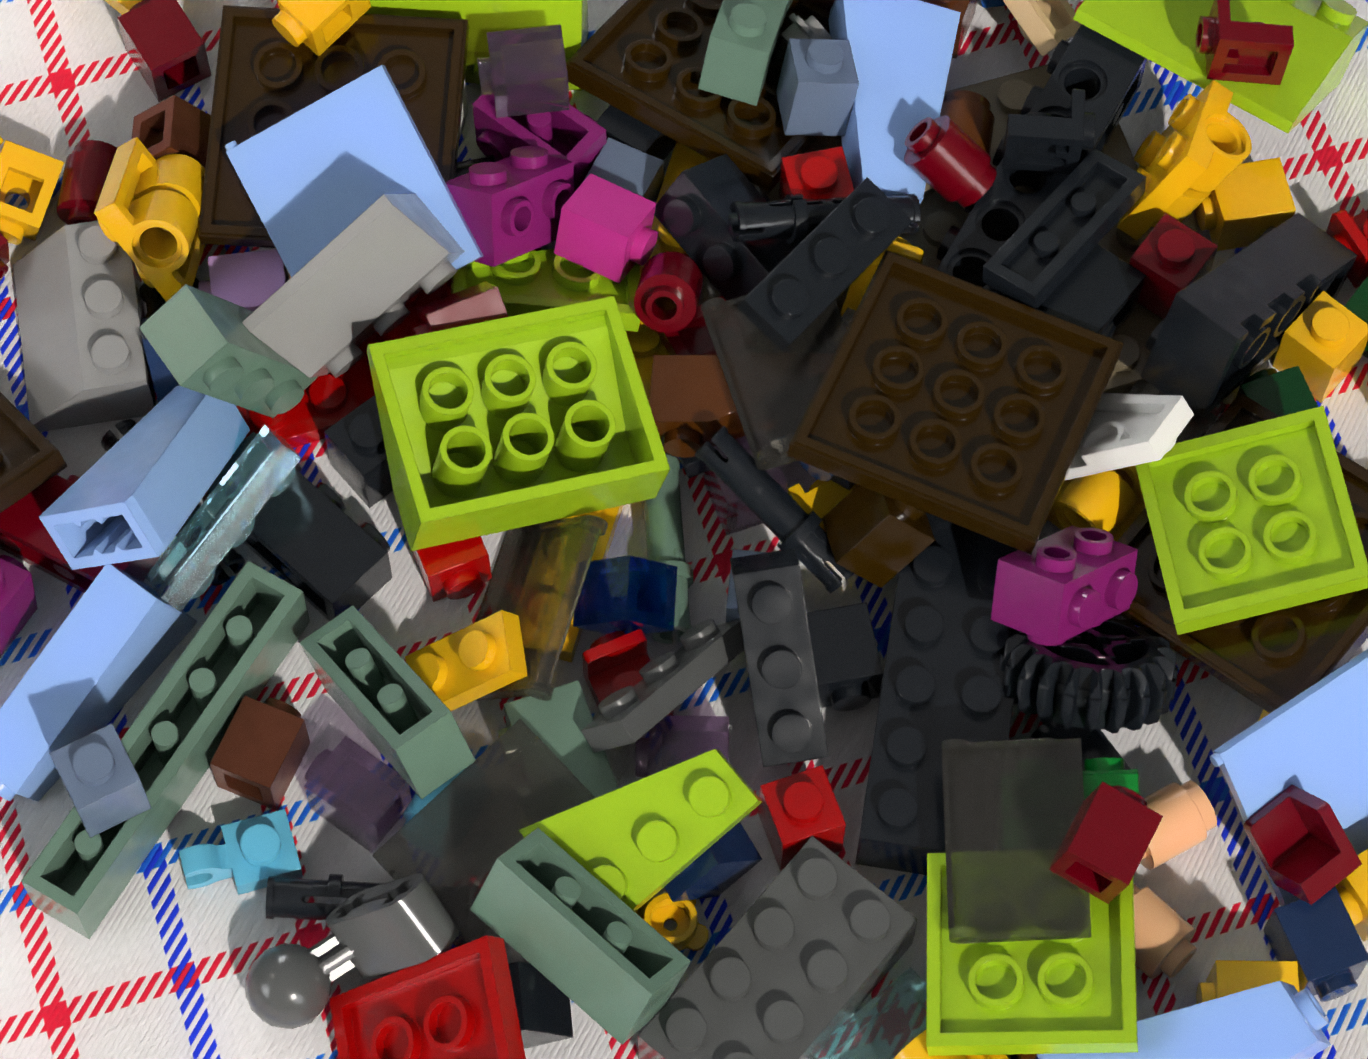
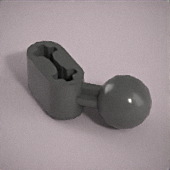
(372, 931)

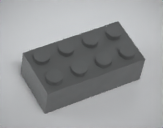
(786, 967)

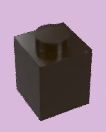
(876, 534)

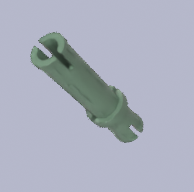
(666, 545)

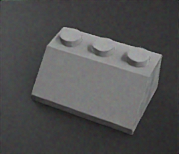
(357, 286)
(81, 331)

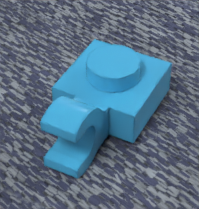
(250, 854)

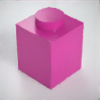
(606, 228)

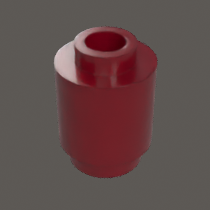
(949, 160)
(84, 180)
(668, 292)

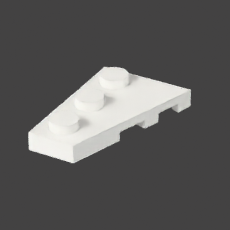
(1130, 432)

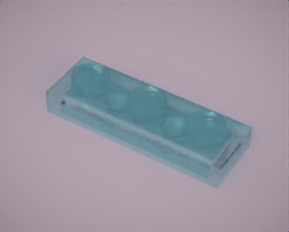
(224, 519)

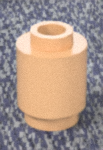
(1184, 823)
(1160, 935)

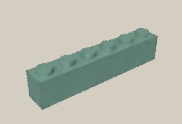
(172, 745)

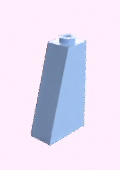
(902, 74)
(146, 482)
(84, 676)
(1249, 1024)

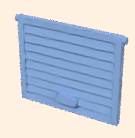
(334, 162)
(1308, 743)

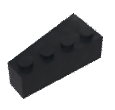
(1239, 311)

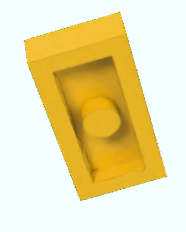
(473, 660)

